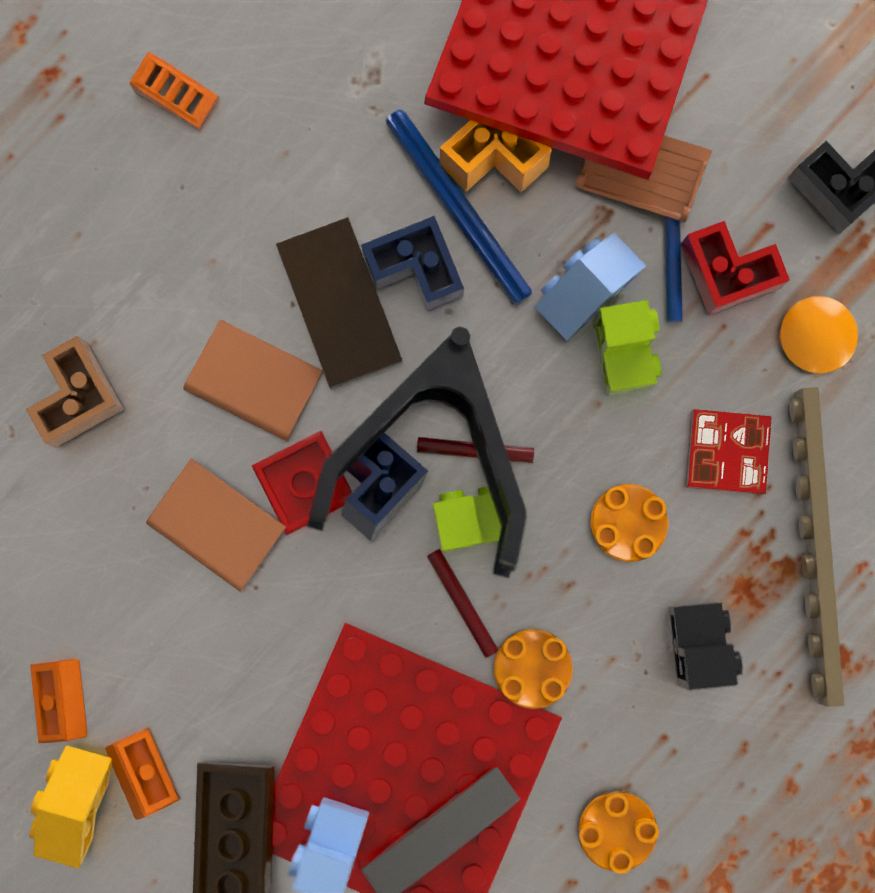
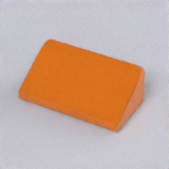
(58, 701)
(141, 774)

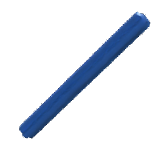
(458, 206)

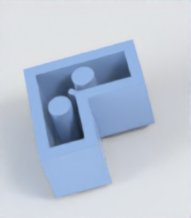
(588, 284)
(331, 849)

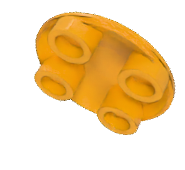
(818, 335)
(629, 522)
(533, 668)
(617, 831)

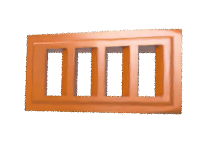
(145, 73)

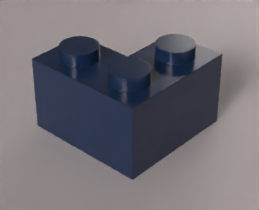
(416, 252)
(387, 483)

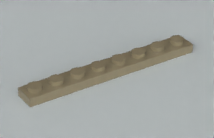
(818, 562)

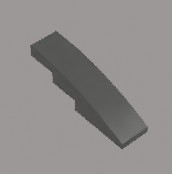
(441, 833)

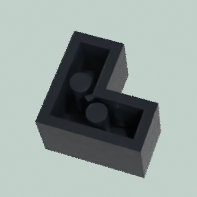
(835, 186)
(701, 647)

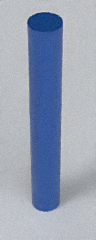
(673, 270)

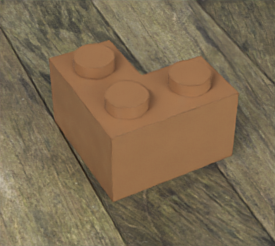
(83, 398)

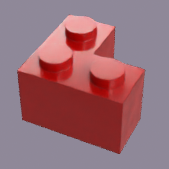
(723, 275)

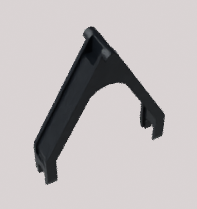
(454, 380)

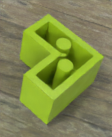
(624, 346)
(466, 519)

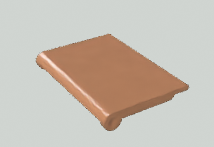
(667, 191)
(253, 380)
(215, 525)

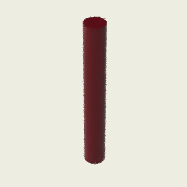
(467, 449)
(462, 603)

